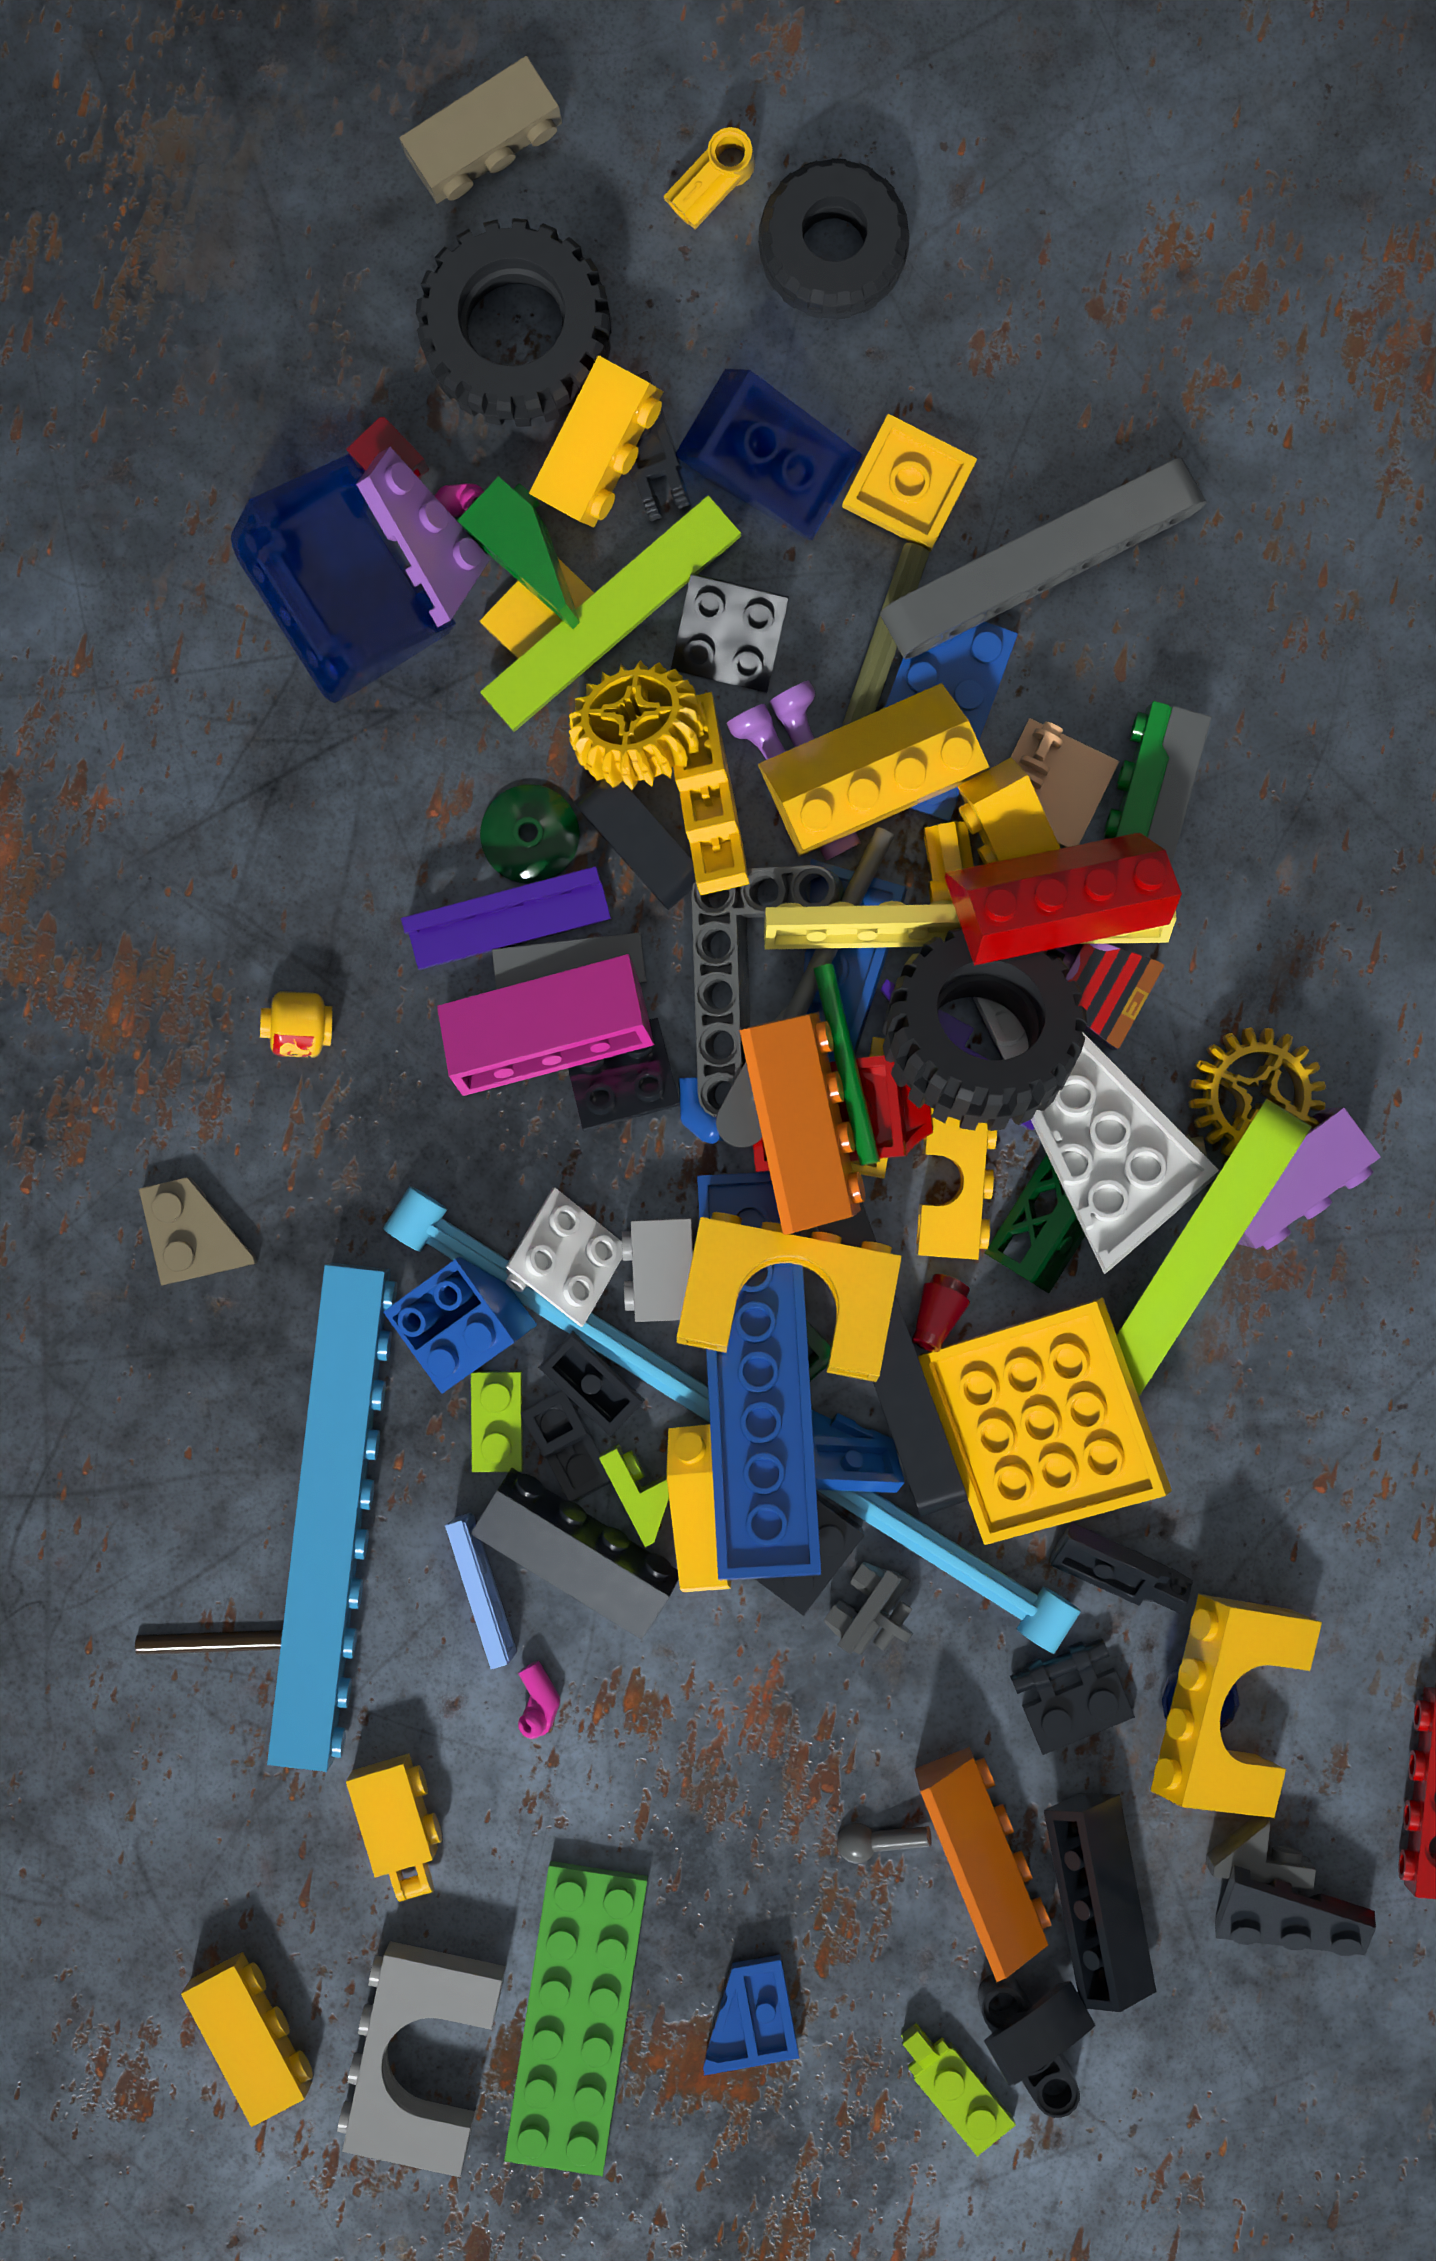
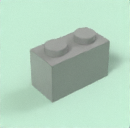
(661, 1267)

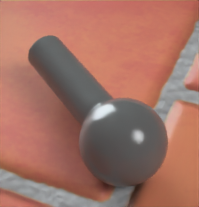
(858, 1842)

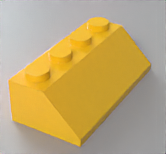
(873, 768)

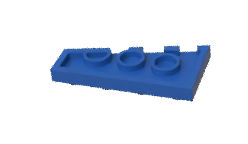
(855, 968)

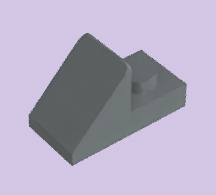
(1248, 1850)

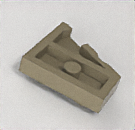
(189, 1234)

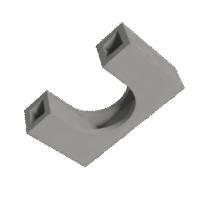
(384, 2117)

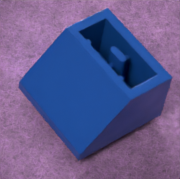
(459, 1321)

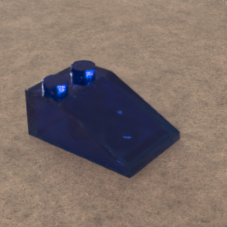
(768, 452)

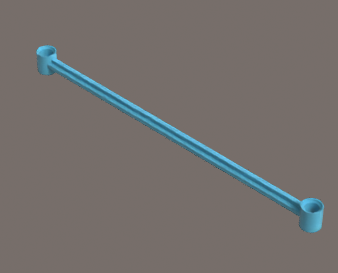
(1043, 1616)

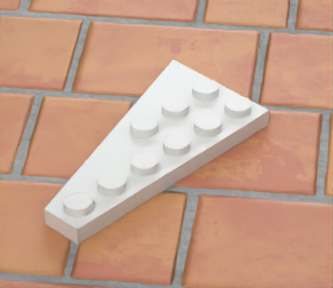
(1108, 1146)

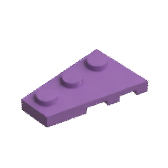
(433, 541)

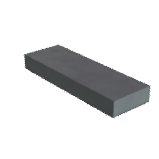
(535, 961)

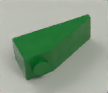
(516, 537)

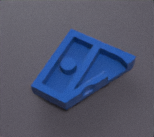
(853, 1457)
(752, 2019)

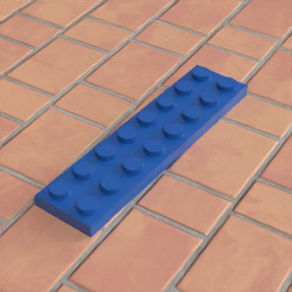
(762, 1408)

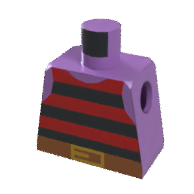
(1111, 985)

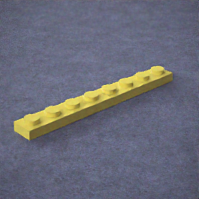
(886, 926)

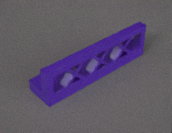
(507, 918)

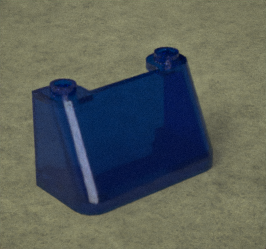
(332, 580)

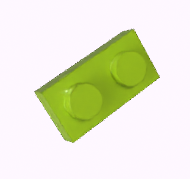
(496, 1421)

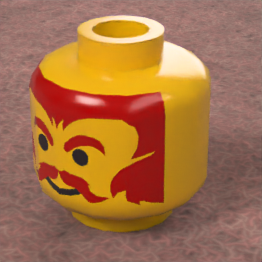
(297, 1024)

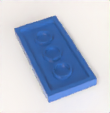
(971, 672)

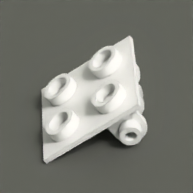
(565, 1258)

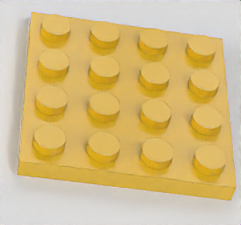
(1044, 1422)

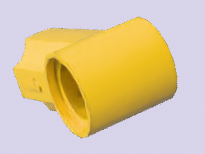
(708, 180)
(946, 851)

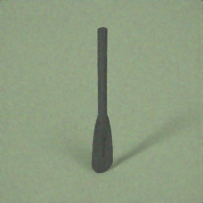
(737, 1116)

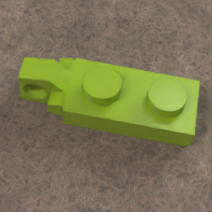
(957, 2090)

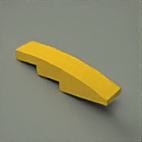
(711, 810)

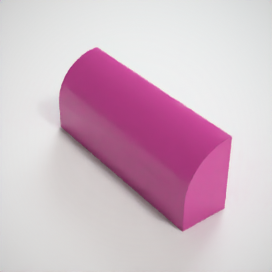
(544, 1025)

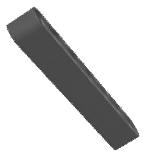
(1042, 558)

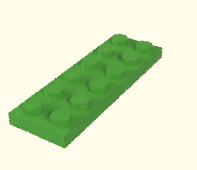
(576, 2018)

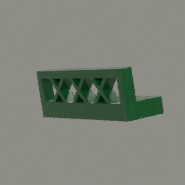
(1057, 1239)

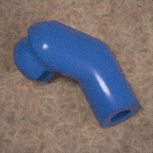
(693, 1115)

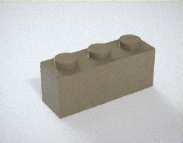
(482, 131)

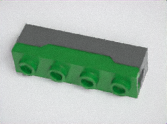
(1160, 775)

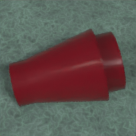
(940, 1308)

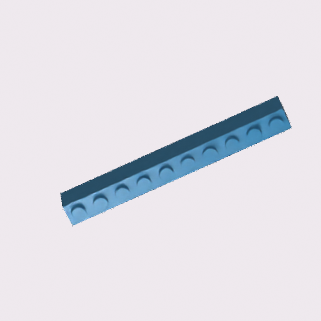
(330, 1517)

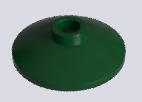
(545, 855)

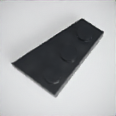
(1276, 1916)

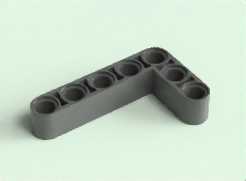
(733, 967)

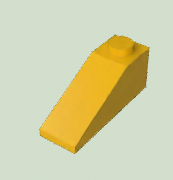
(693, 1508)

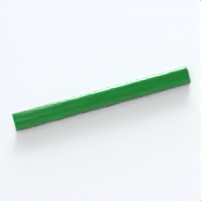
(846, 1065)

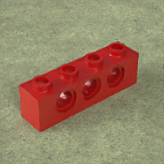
(1416, 1863)

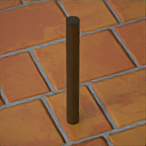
(208, 1642)

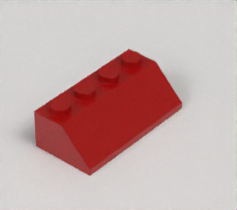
(1063, 897)

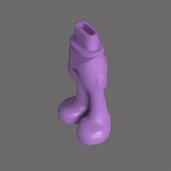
(791, 710)

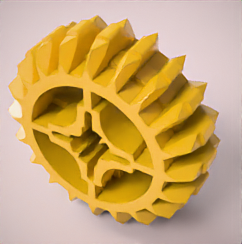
(636, 725)
(1269, 1074)

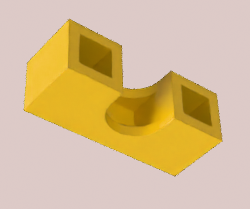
(957, 1225)

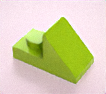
(643, 1504)

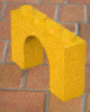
(859, 1279)
(1221, 1646)

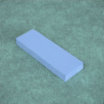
(481, 1591)

